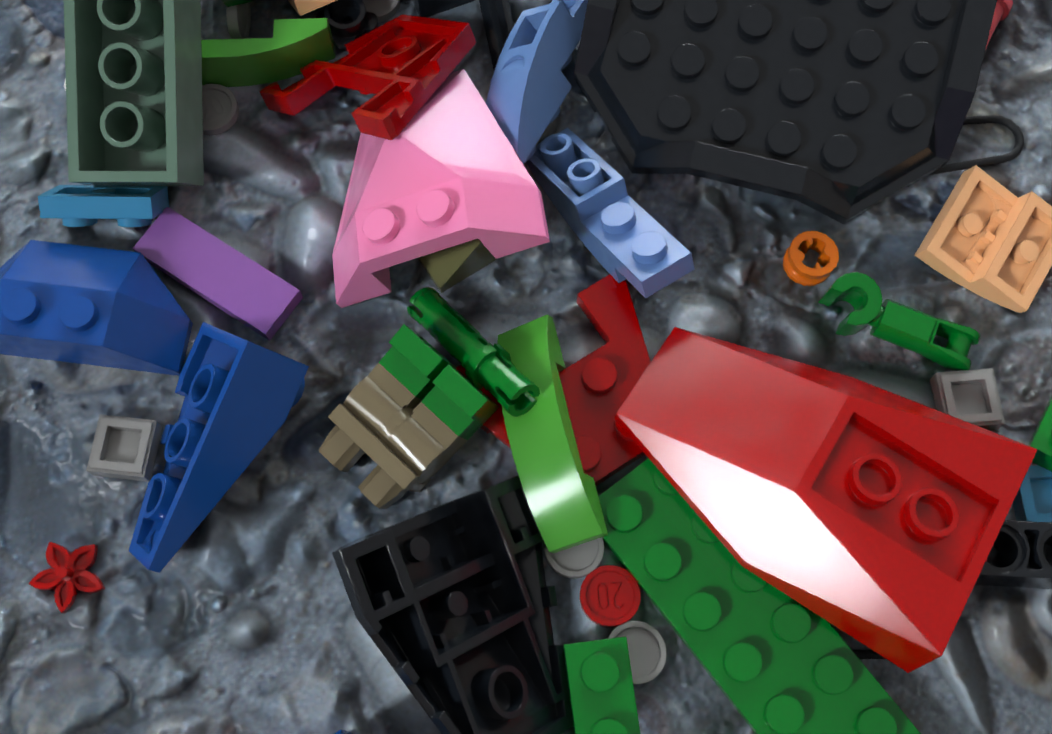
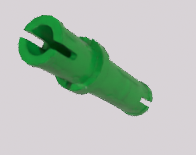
(484, 364)

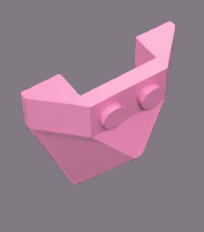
(431, 189)

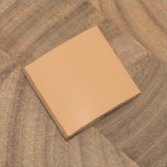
(991, 241)

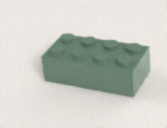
(134, 92)

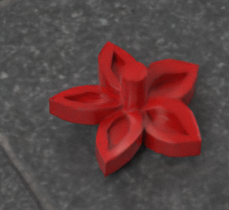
(68, 574)

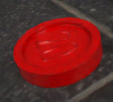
(610, 596)

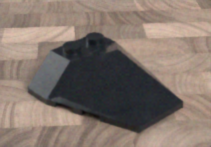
(465, 613)

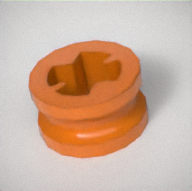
(793, 258)

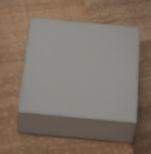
(969, 397)
(124, 448)

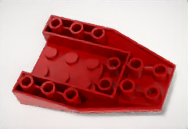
(830, 486)

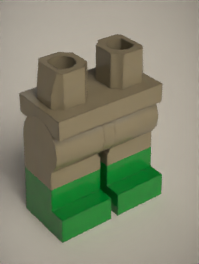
(406, 419)

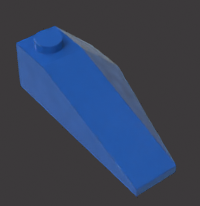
(230, 411)

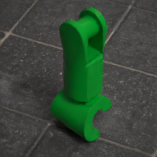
(899, 323)

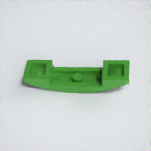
(267, 59)
(545, 446)

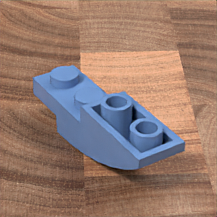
(528, 74)
(605, 217)

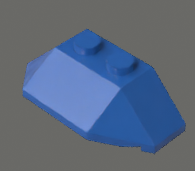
(90, 309)

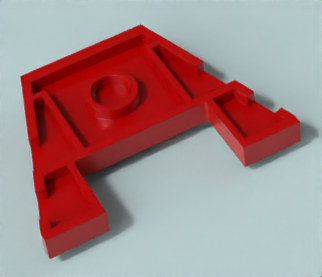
(395, 61)
(599, 382)

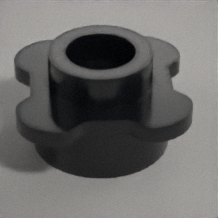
(345, 10)

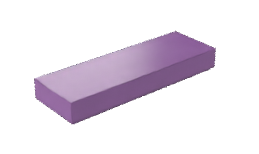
(218, 273)

